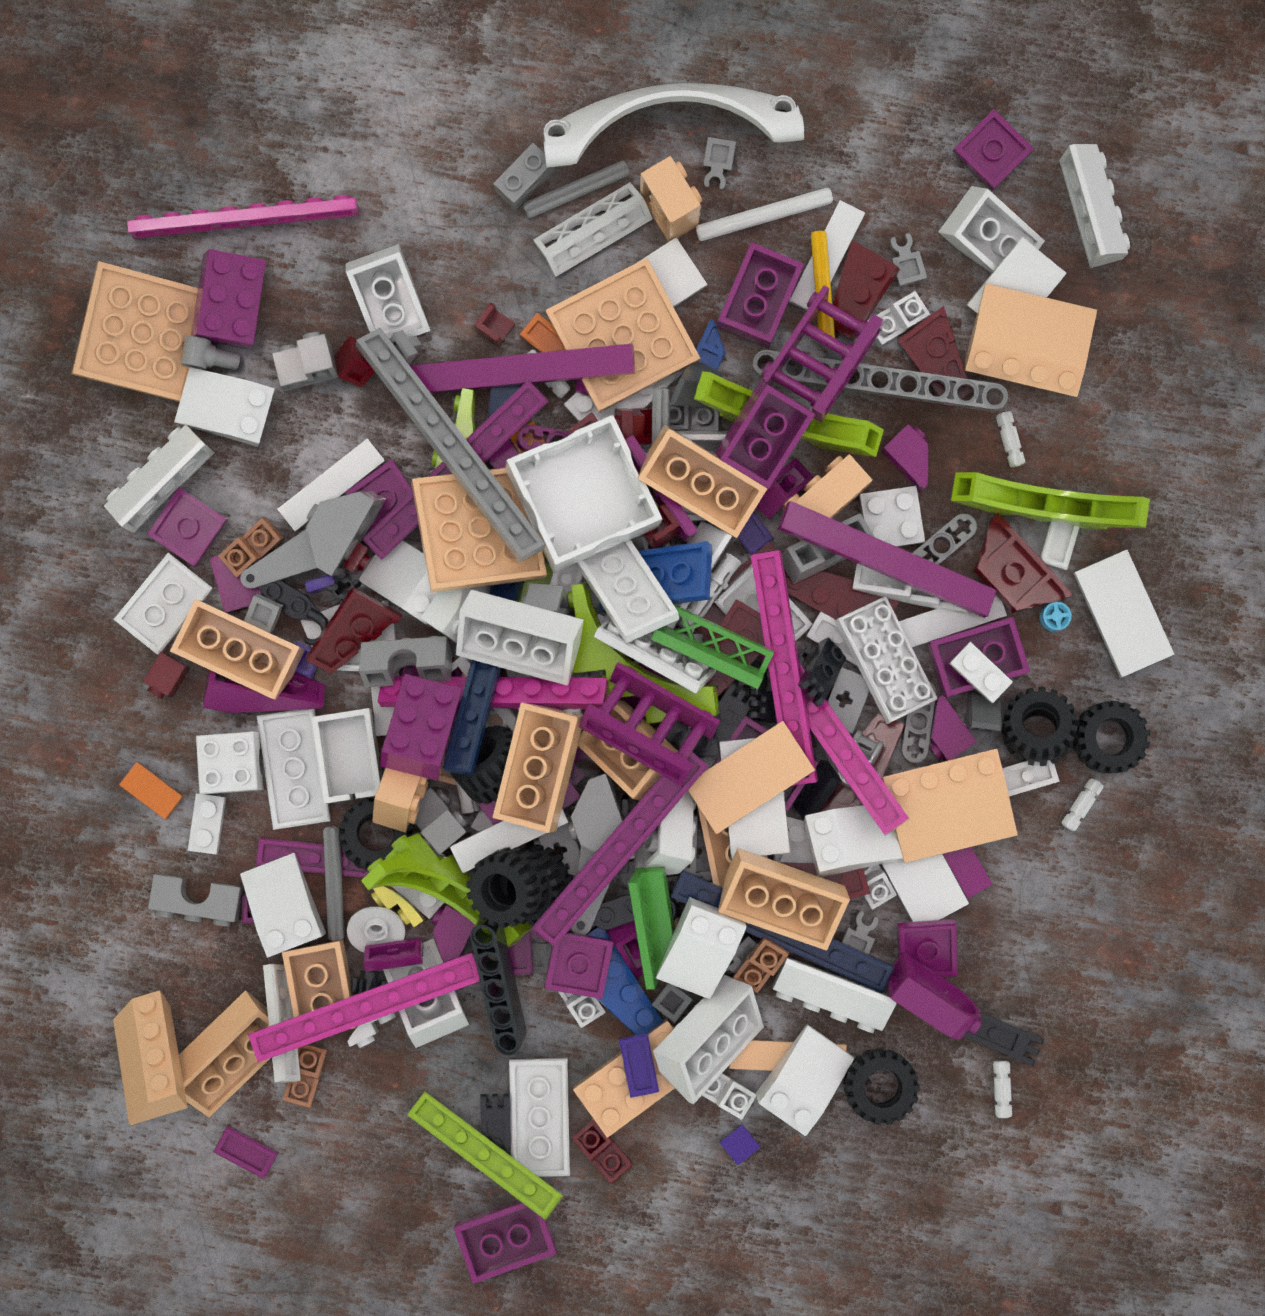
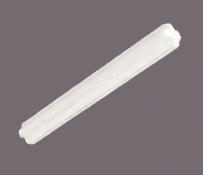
(764, 214)

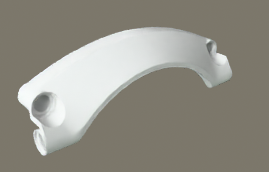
(586, 123)

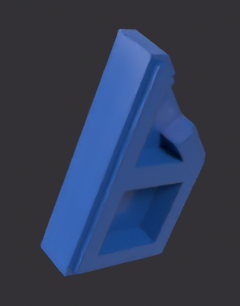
(710, 347)

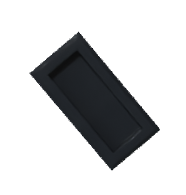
(815, 794)

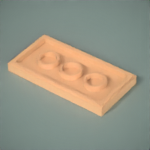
(750, 777)

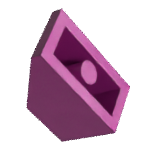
(910, 455)
(789, 481)
(948, 732)
(451, 932)
(627, 944)

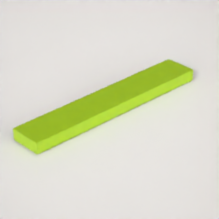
(485, 1155)

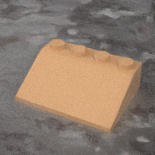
(1030, 340)
(952, 805)

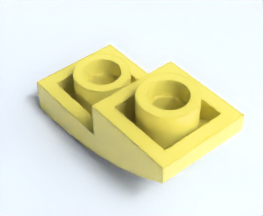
(389, 898)

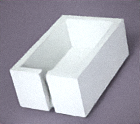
(347, 755)

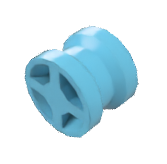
(1060, 615)

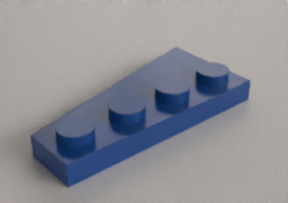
(624, 994)

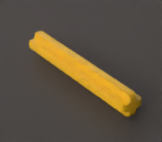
(822, 276)

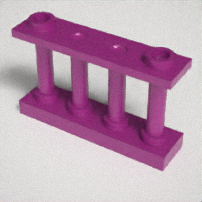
(850, 354)
(635, 744)

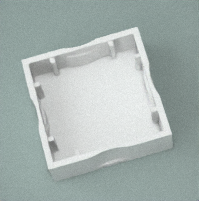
(583, 493)

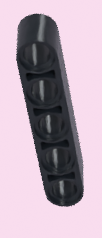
(494, 996)

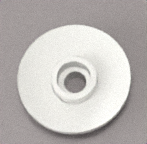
(363, 932)

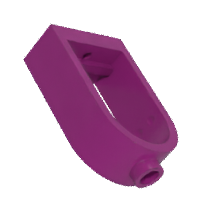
(933, 998)

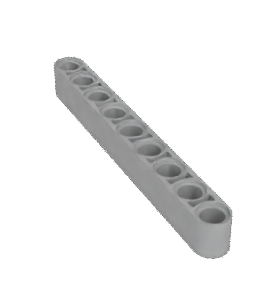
(893, 388)

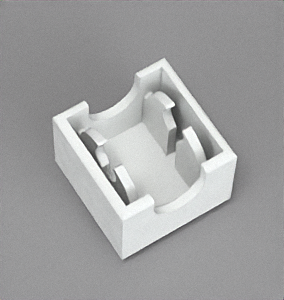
(229, 763)

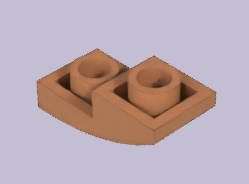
(251, 547)
(760, 964)
(311, 1065)

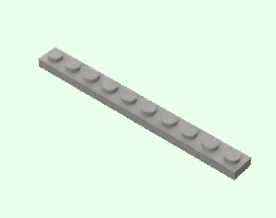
(450, 445)

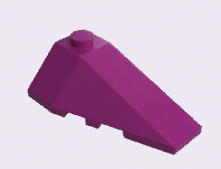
(232, 697)

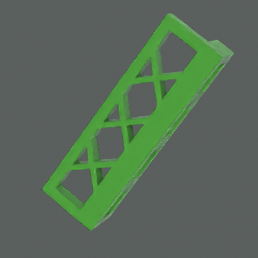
(714, 657)
(652, 918)

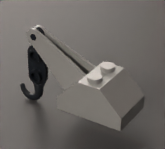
(324, 544)
(592, 823)

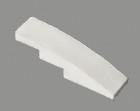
(881, 585)

